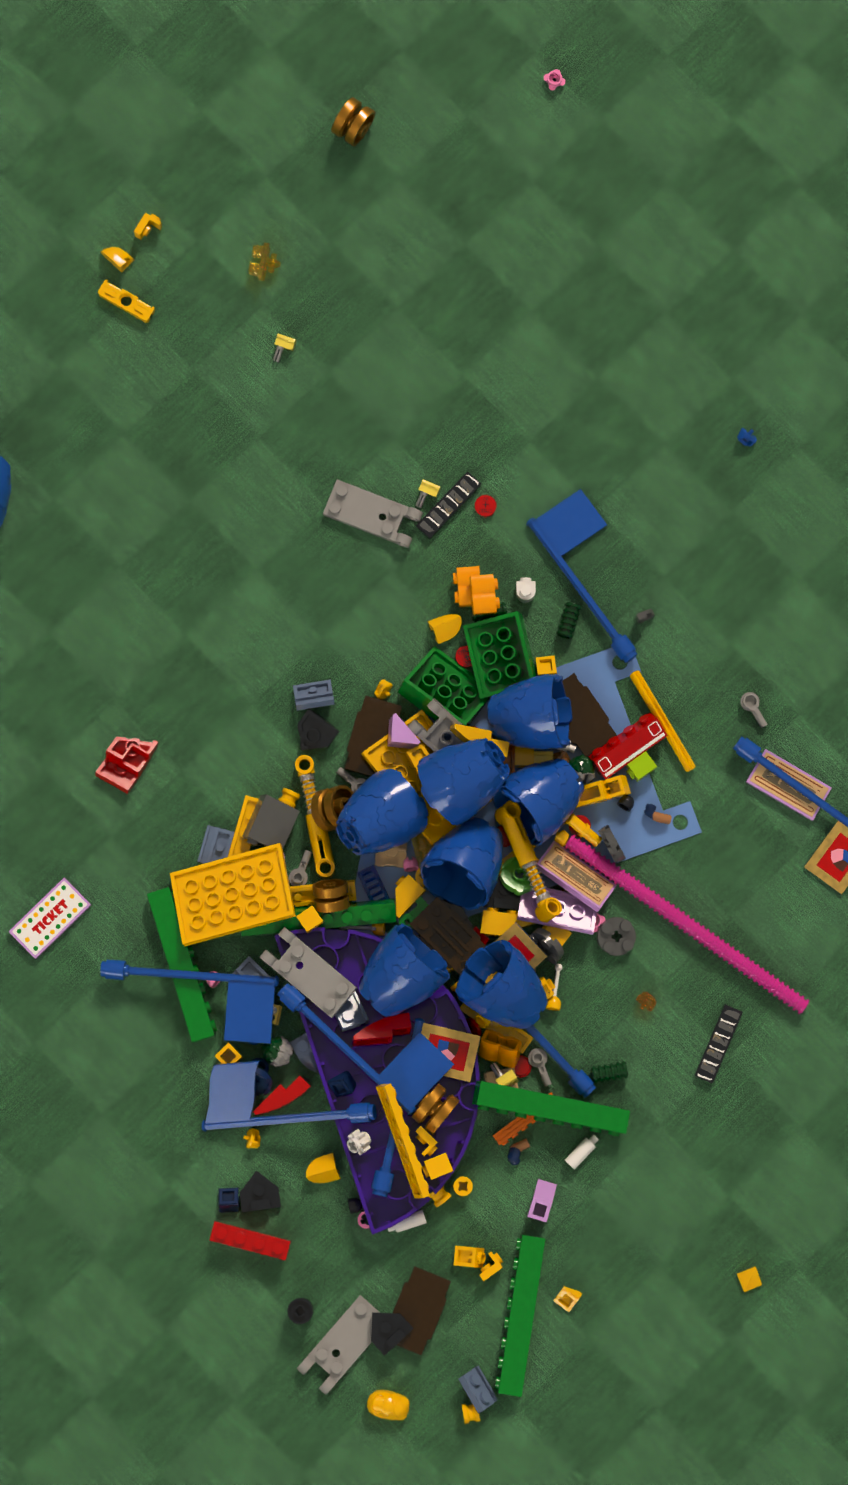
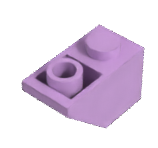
(542, 1200)

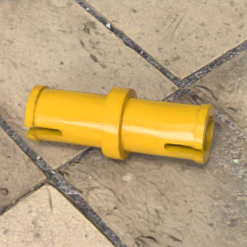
(583, 830)

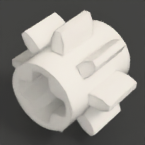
(358, 1142)

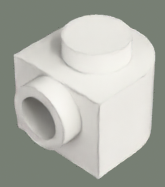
(525, 589)

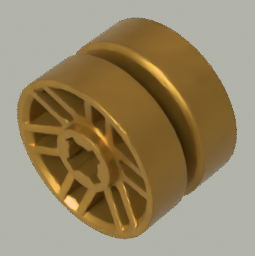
(330, 895)

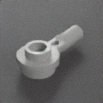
(750, 702)
(356, 783)
(299, 876)
(538, 1058)

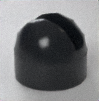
(626, 803)
(354, 1205)

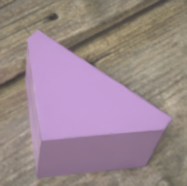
(400, 735)

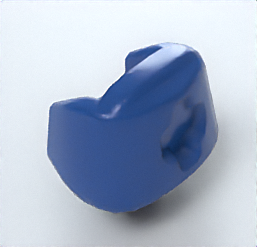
(746, 438)

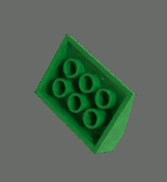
(499, 653)
(447, 682)

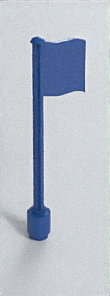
(234, 1096)

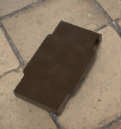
(589, 723)
(369, 727)
(447, 933)
(421, 1306)

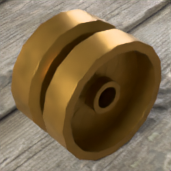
(353, 121)
(328, 804)
(435, 1108)

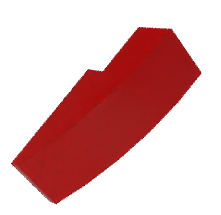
(383, 1030)
(281, 1097)

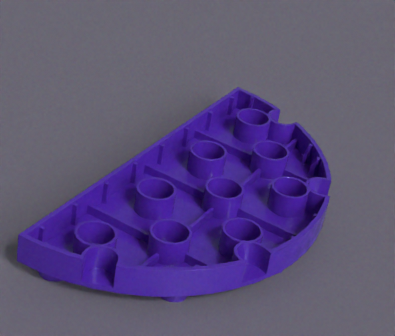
(349, 955)

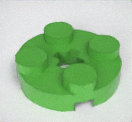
(509, 879)

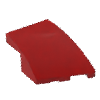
(125, 762)

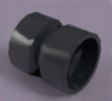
(300, 1310)

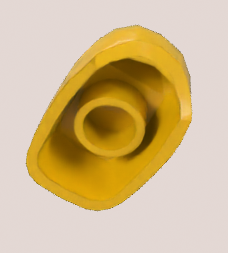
(388, 1405)

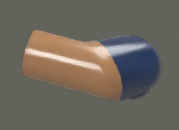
(656, 816)
(515, 1150)

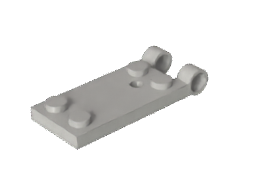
(362, 511)
(435, 734)
(316, 979)
(349, 1336)

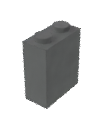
(270, 822)

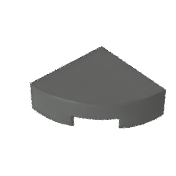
(644, 616)

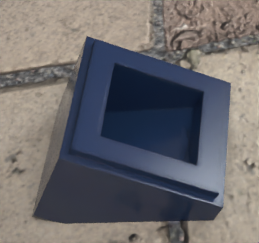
(342, 1084)
(228, 1200)

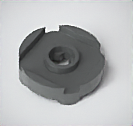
(612, 844)
(624, 943)
(551, 948)

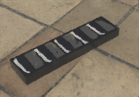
(448, 505)
(718, 1043)

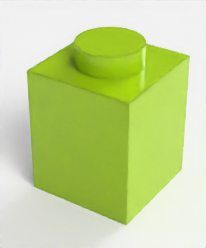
(640, 767)

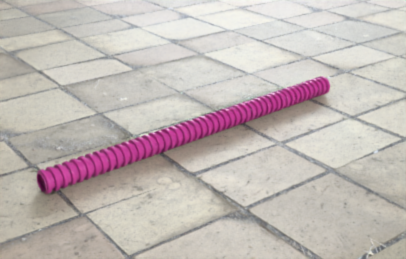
(687, 924)

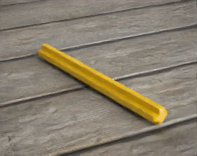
(657, 711)

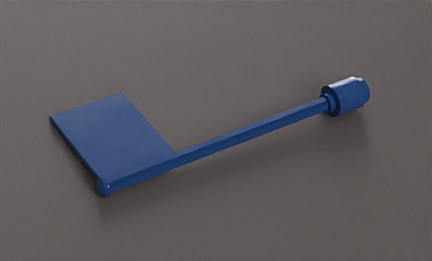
(562, 531)
(248, 998)
(410, 1073)

